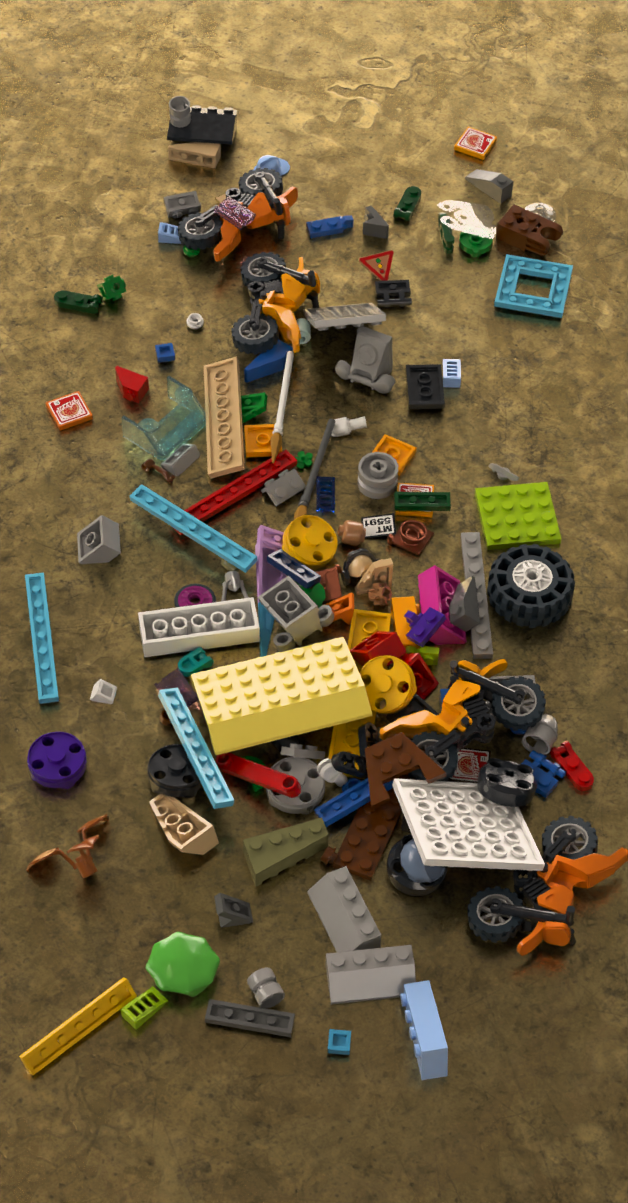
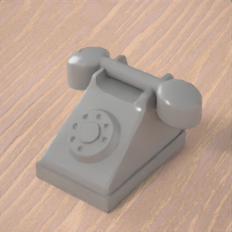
(370, 361)
(294, 613)

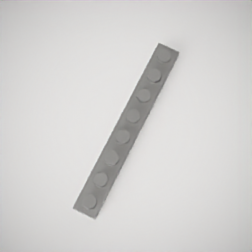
(473, 566)

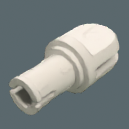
(344, 426)
(329, 774)

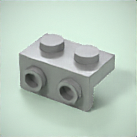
(182, 204)
(284, 487)

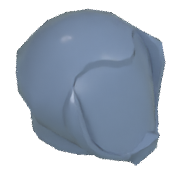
(414, 866)

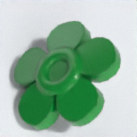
(304, 459)

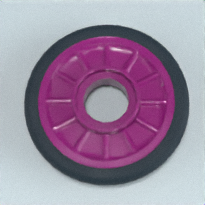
(192, 591)

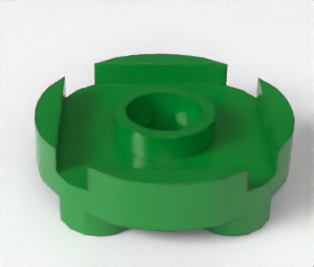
(474, 248)

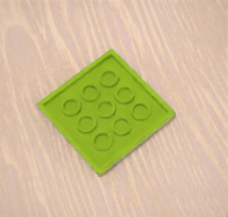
(517, 515)

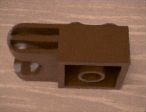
(527, 230)

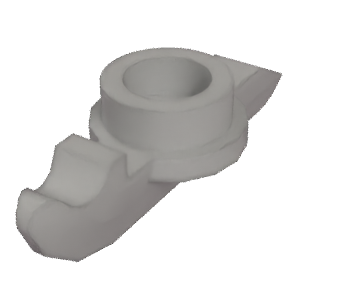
(503, 472)

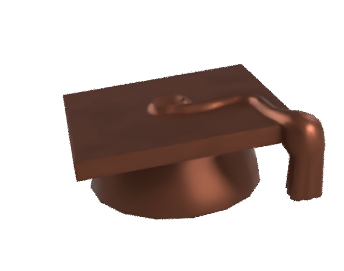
(411, 536)
(330, 583)

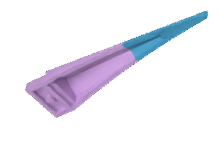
(268, 541)

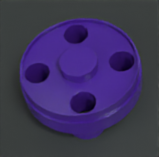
(57, 760)

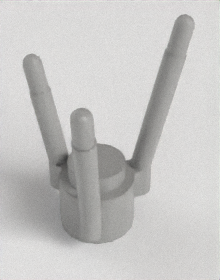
(233, 582)

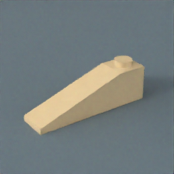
(183, 826)

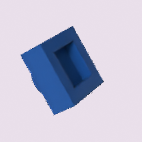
(165, 352)

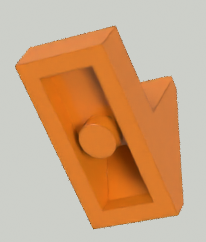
(343, 608)

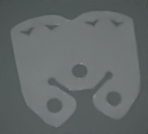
(476, 222)

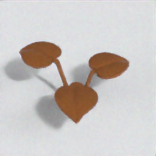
(84, 861)

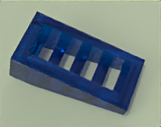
(325, 481)

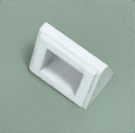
(103, 692)

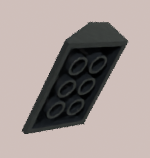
(207, 126)

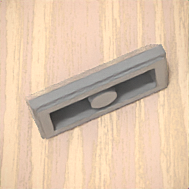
(181, 459)

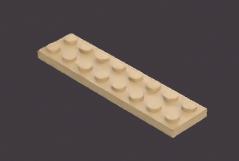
(223, 417)

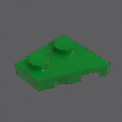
(253, 405)

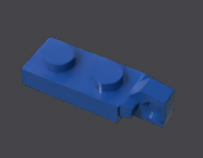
(329, 226)

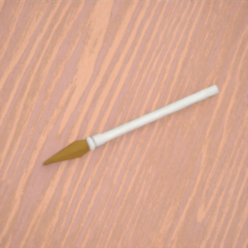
(276, 439)

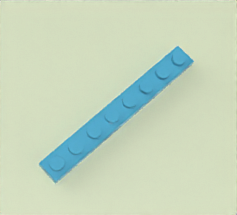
(193, 528)
(41, 638)
(196, 748)

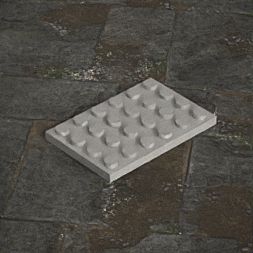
(344, 315)

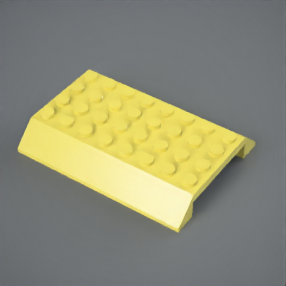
(281, 695)

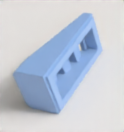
(168, 233)
(451, 373)

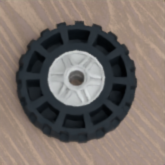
(531, 585)

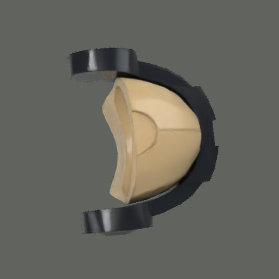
(356, 564)

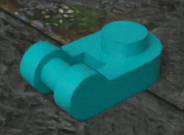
(189, 665)

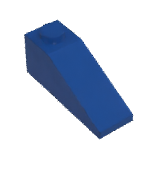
(268, 362)

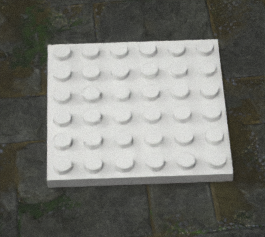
(464, 829)

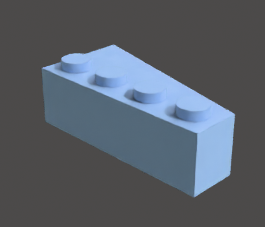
(425, 1030)

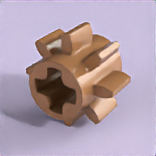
(379, 594)

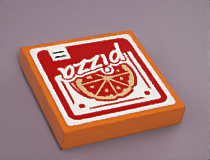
(69, 410)

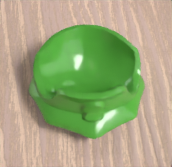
(183, 964)

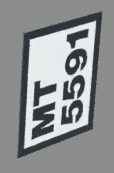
(379, 525)

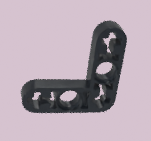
(367, 737)

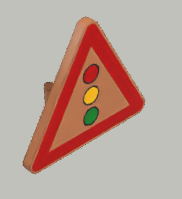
(379, 264)

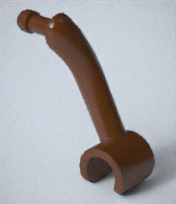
(149, 464)

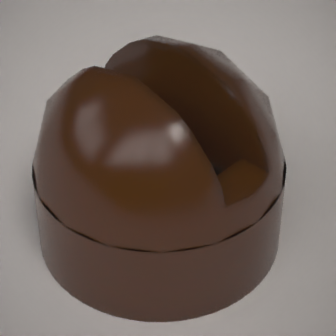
(164, 719)

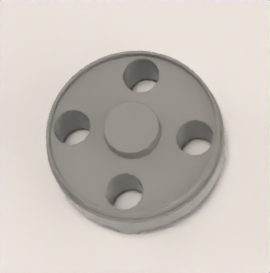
(311, 789)

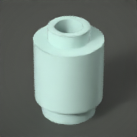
(305, 330)

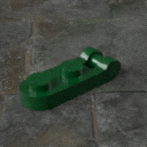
(408, 203)
(446, 234)
(78, 301)

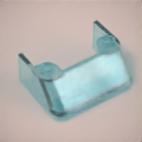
(171, 431)

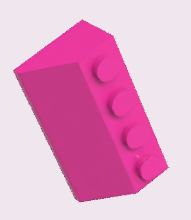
(437, 591)

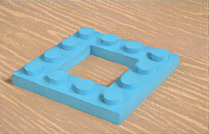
(549, 306)

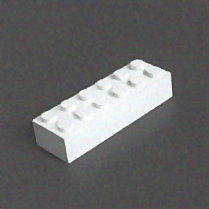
(199, 626)

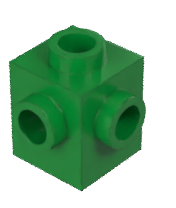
(112, 287)

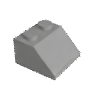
(99, 541)

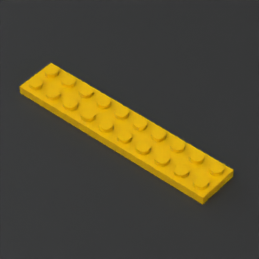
(345, 735)

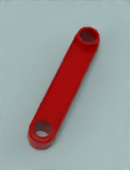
(259, 774)

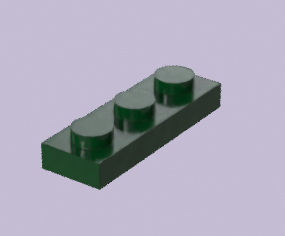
(422, 501)

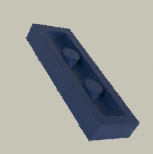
(293, 568)

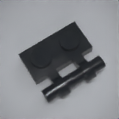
(391, 289)

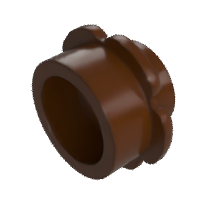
(329, 855)

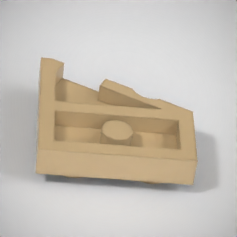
(378, 572)

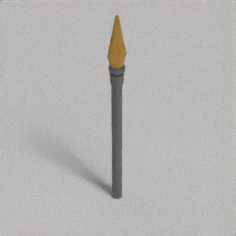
(303, 505)

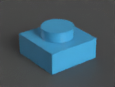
(339, 1042)

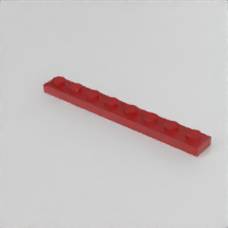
(241, 487)

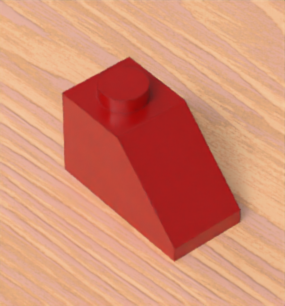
(131, 384)

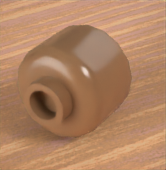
(352, 533)

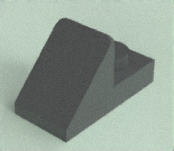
(374, 224)
(232, 911)

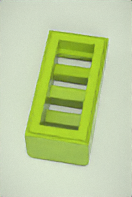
(137, 1021)

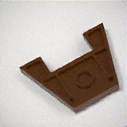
(394, 759)

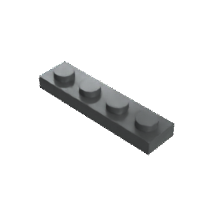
(250, 1018)

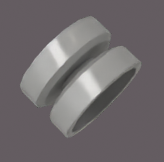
(377, 475)

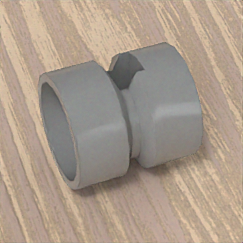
(179, 111)
(265, 988)

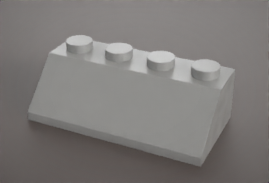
(344, 912)
(369, 973)

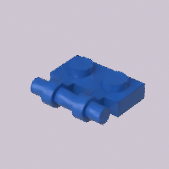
(545, 780)

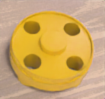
(310, 541)
(388, 683)

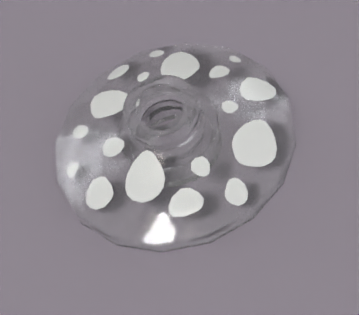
(543, 210)

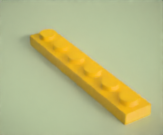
(78, 1026)

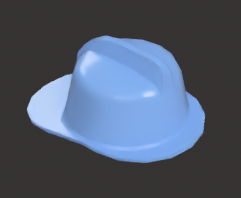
(273, 162)

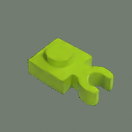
(429, 654)

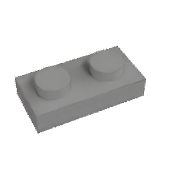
(309, 752)

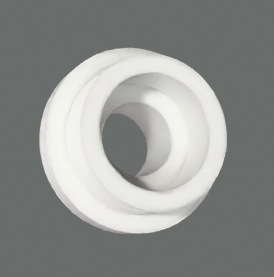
(195, 321)

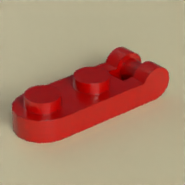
(575, 769)

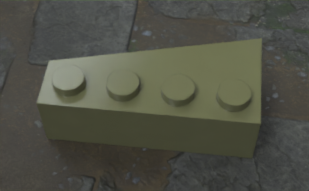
(283, 848)

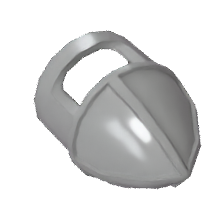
(544, 732)

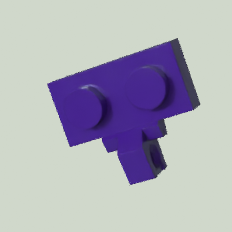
(423, 625)

